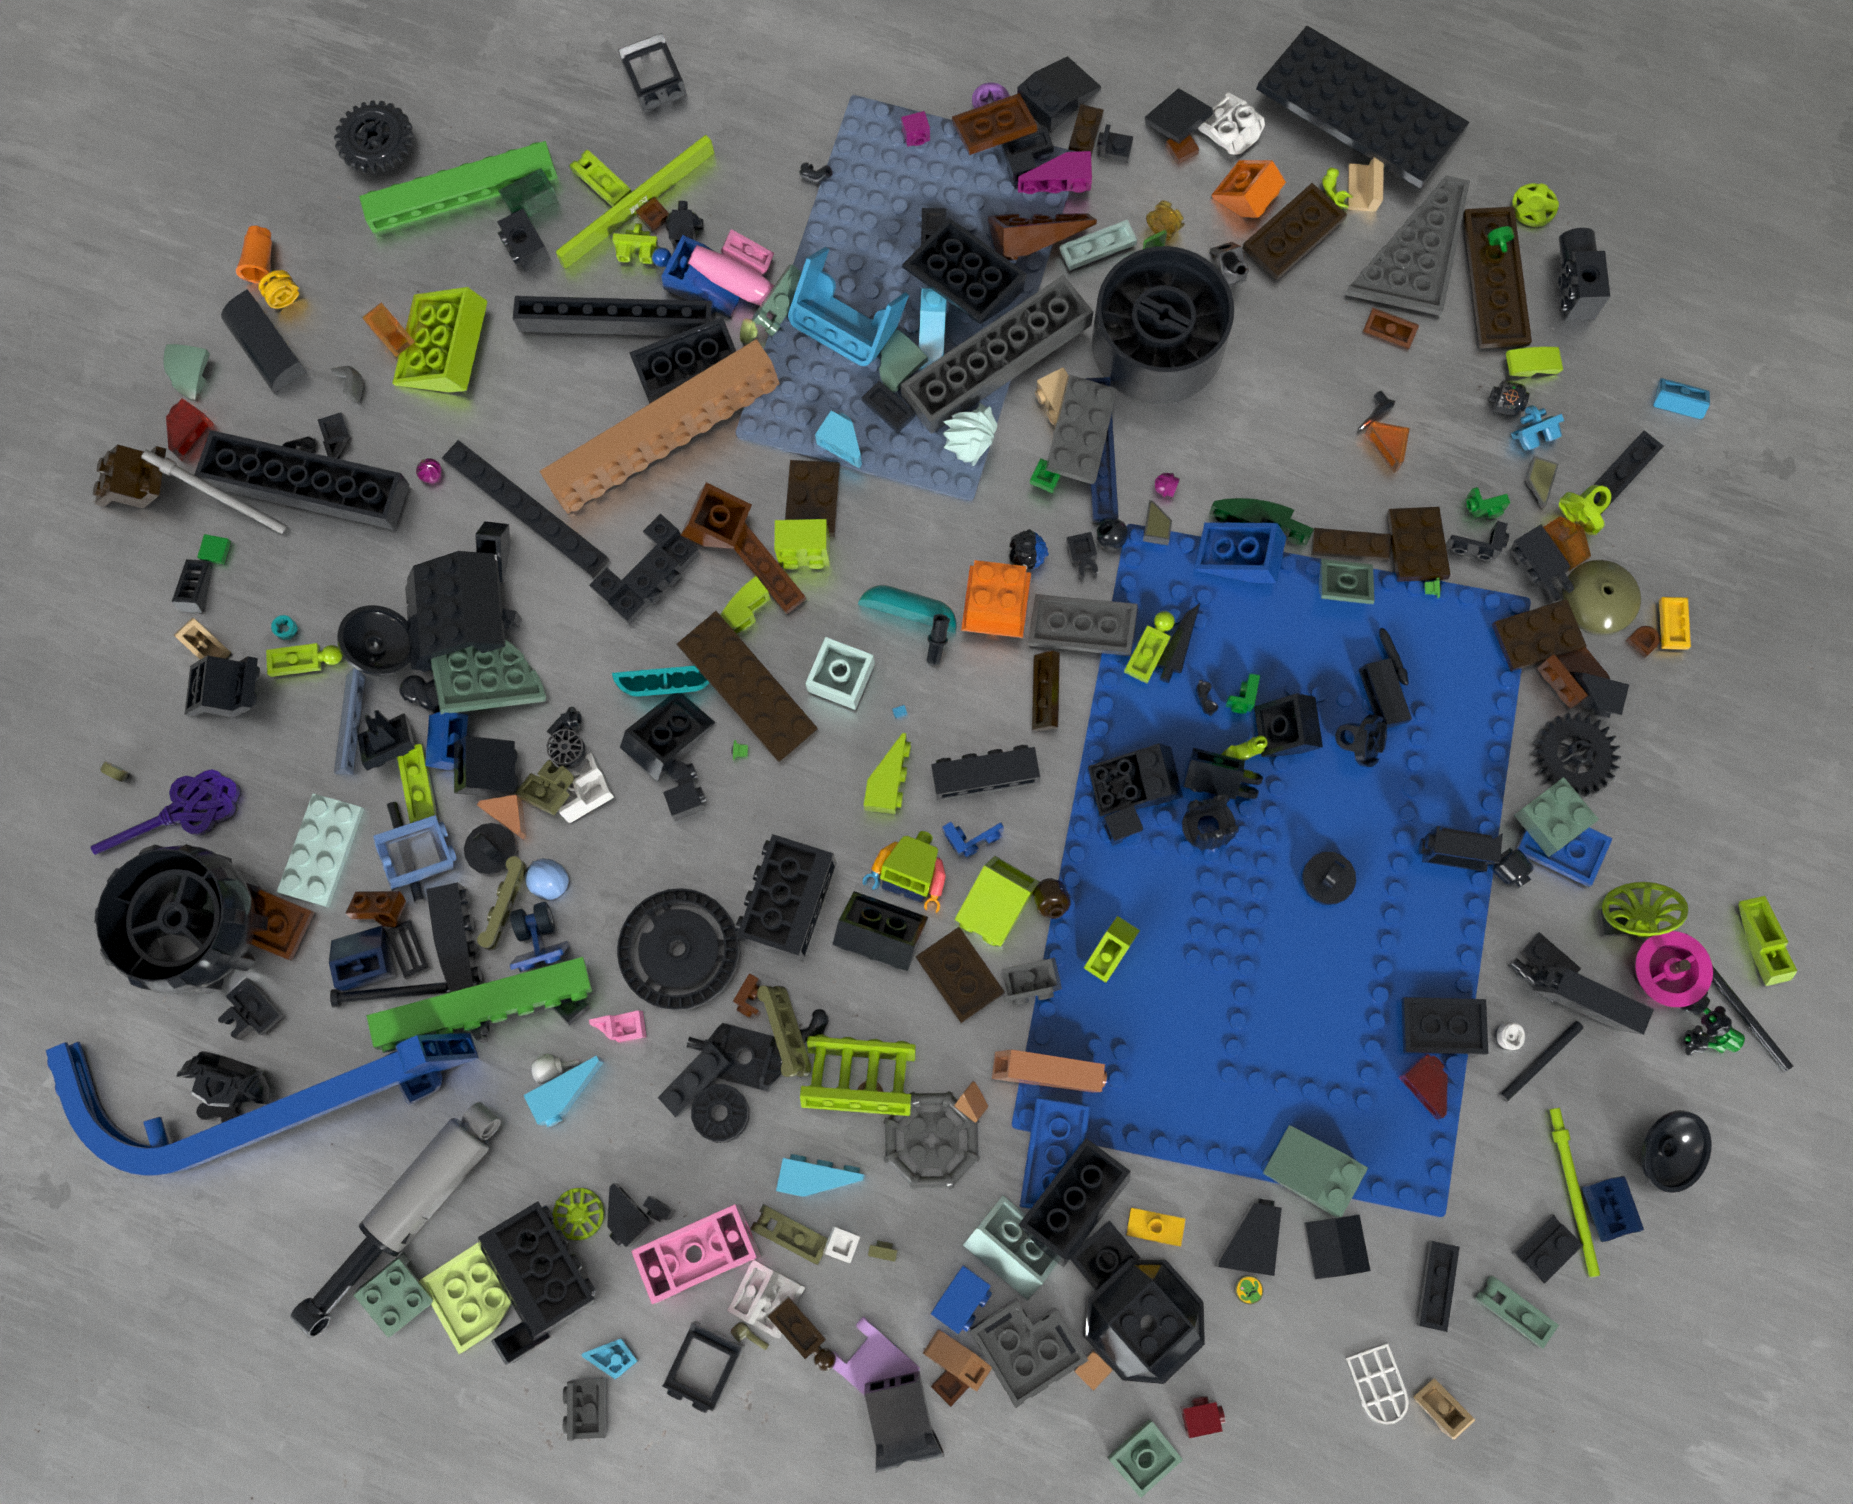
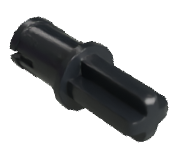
(937, 638)

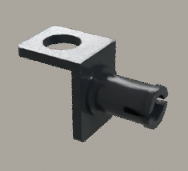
(1231, 262)

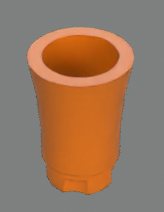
(255, 255)

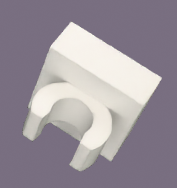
(841, 1244)

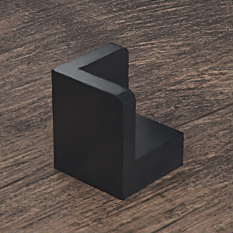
(1122, 825)

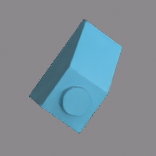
(839, 438)

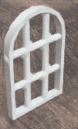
(1382, 1372)

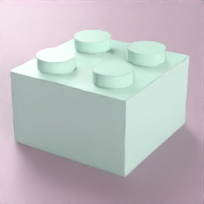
(840, 673)

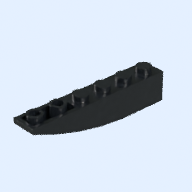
(454, 941)

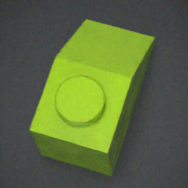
(1111, 949)

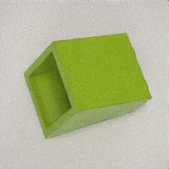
(996, 901)

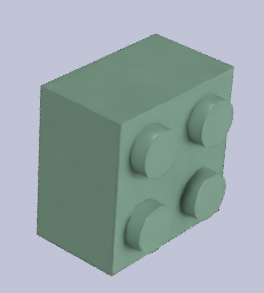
(1556, 817)

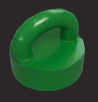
(1500, 236)

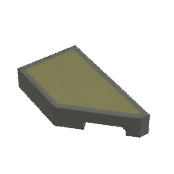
(1541, 478)
(1157, 525)

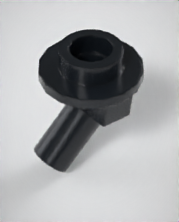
(571, 719)

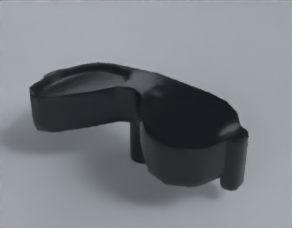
(306, 443)
(1202, 690)

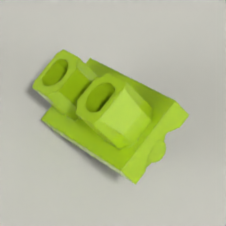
(635, 242)

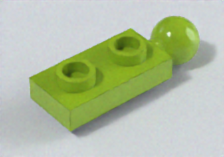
(1150, 647)
(300, 659)

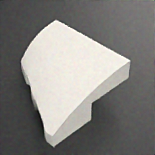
(586, 791)

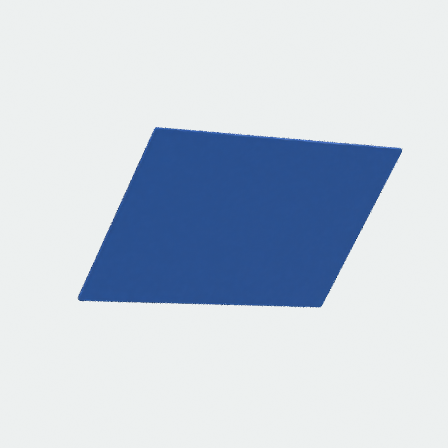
(1240, 989)

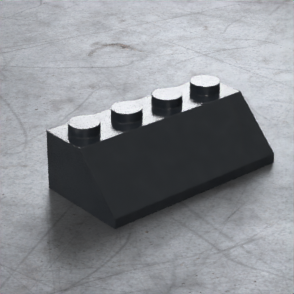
(681, 357)
(1075, 1202)

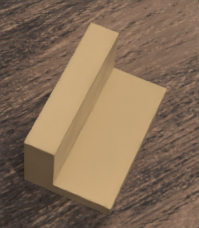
(1365, 185)

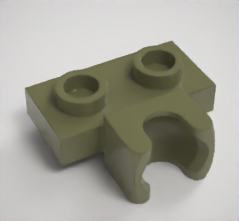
(549, 789)

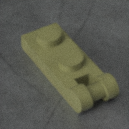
(791, 1235)

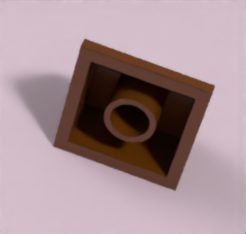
(716, 518)

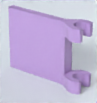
(874, 1359)

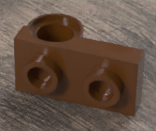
(381, 906)

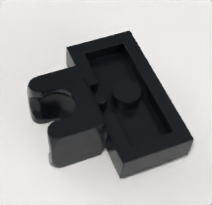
(250, 1011)

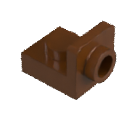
(746, 993)

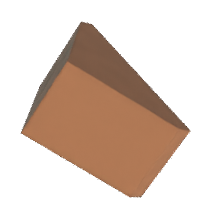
(507, 811)

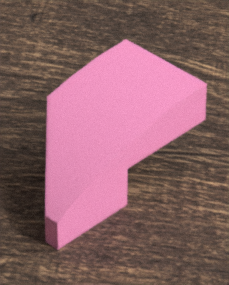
(621, 1027)

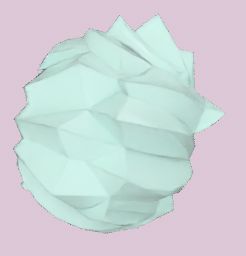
(970, 433)

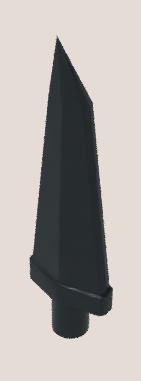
(1176, 651)

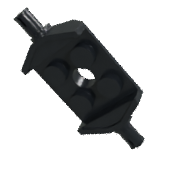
(766, 1062)

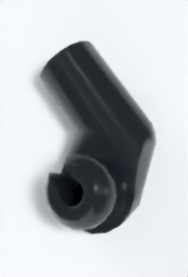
(817, 1025)

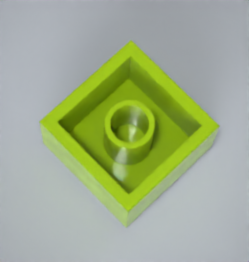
(802, 543)

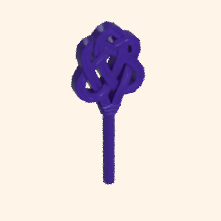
(189, 800)

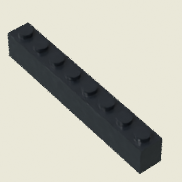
(610, 315)

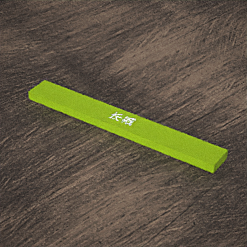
(627, 207)

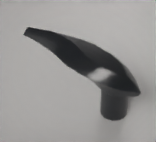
(1384, 407)

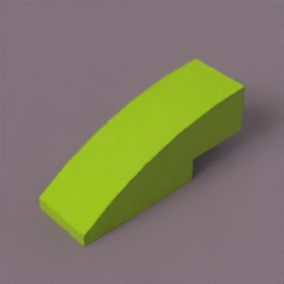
(739, 609)
(1766, 941)

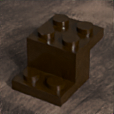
(127, 477)

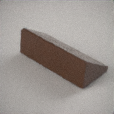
(1391, 328)

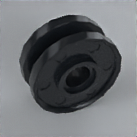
(737, 1113)

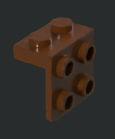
(1556, 673)

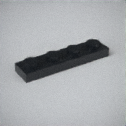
(1628, 465)

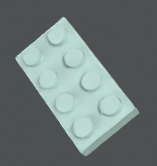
(320, 850)

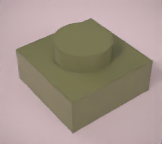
(883, 1250)

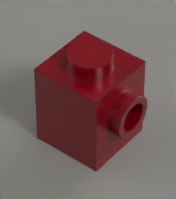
(1202, 1417)

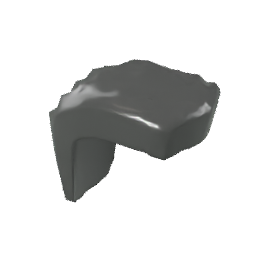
(353, 382)

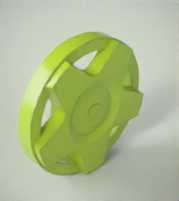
(1535, 204)

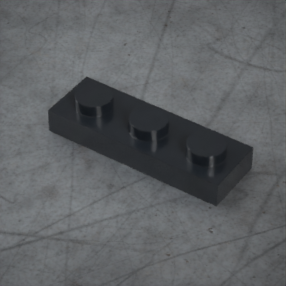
(694, 1079)
(1438, 1286)

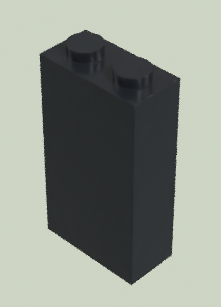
(1592, 999)

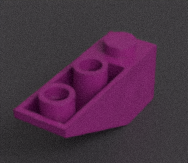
(1064, 173)

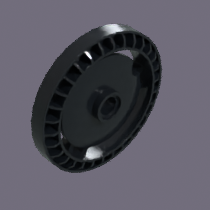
(657, 946)

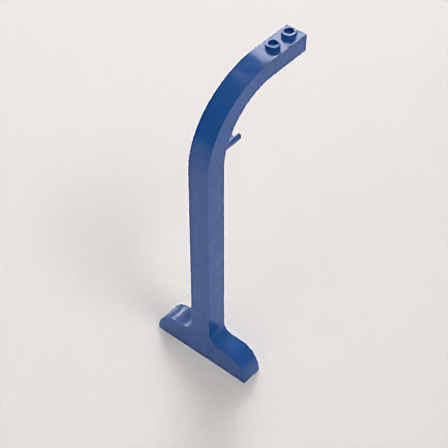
(81, 1106)

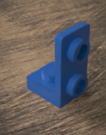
(956, 839)

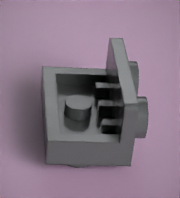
(1030, 980)
(585, 1409)

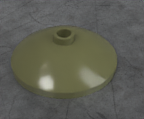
(1593, 607)

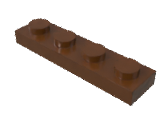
(768, 570)

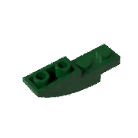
(1260, 511)

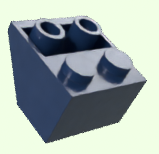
(360, 959)

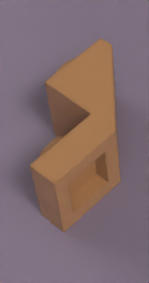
(957, 1360)

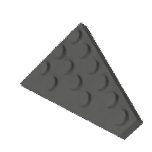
(1419, 258)

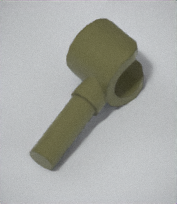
(741, 1331)

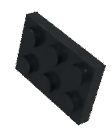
(1444, 1026)

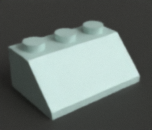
(1009, 1250)

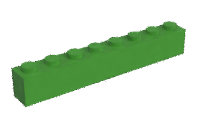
(453, 187)
(480, 1003)

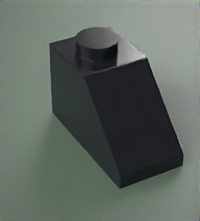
(495, 539)
(1603, 694)
(625, 1217)

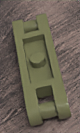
(507, 895)
(785, 1031)

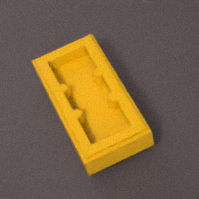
(1674, 623)
(1155, 1227)

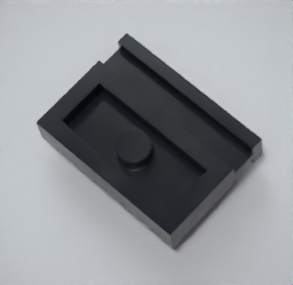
(1547, 1249)

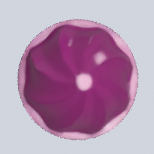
(429, 470)
(1166, 484)

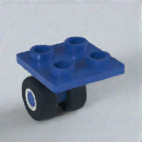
(528, 926)

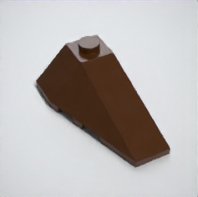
(1021, 236)

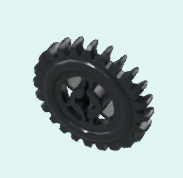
(376, 146)
(1592, 739)

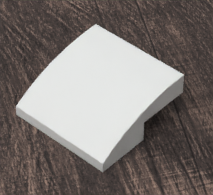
(760, 1294)

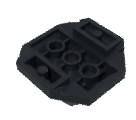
(1115, 1315)

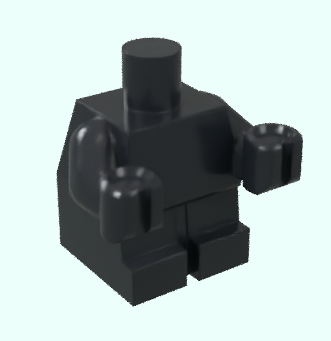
(683, 223)

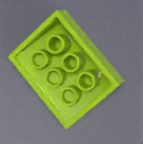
(445, 338)

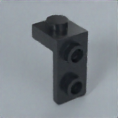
(1485, 551)

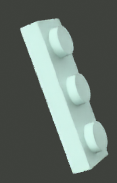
(1098, 245)

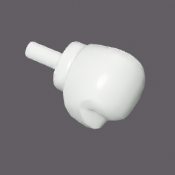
(548, 1067)

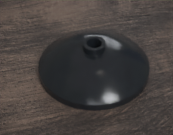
(377, 628)
(1676, 1151)

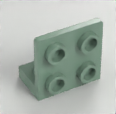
(393, 1296)

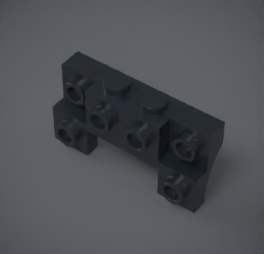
(651, 575)

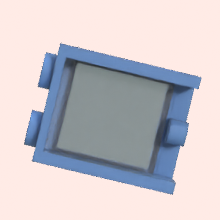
(414, 852)

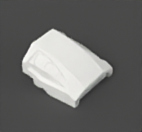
(1233, 124)

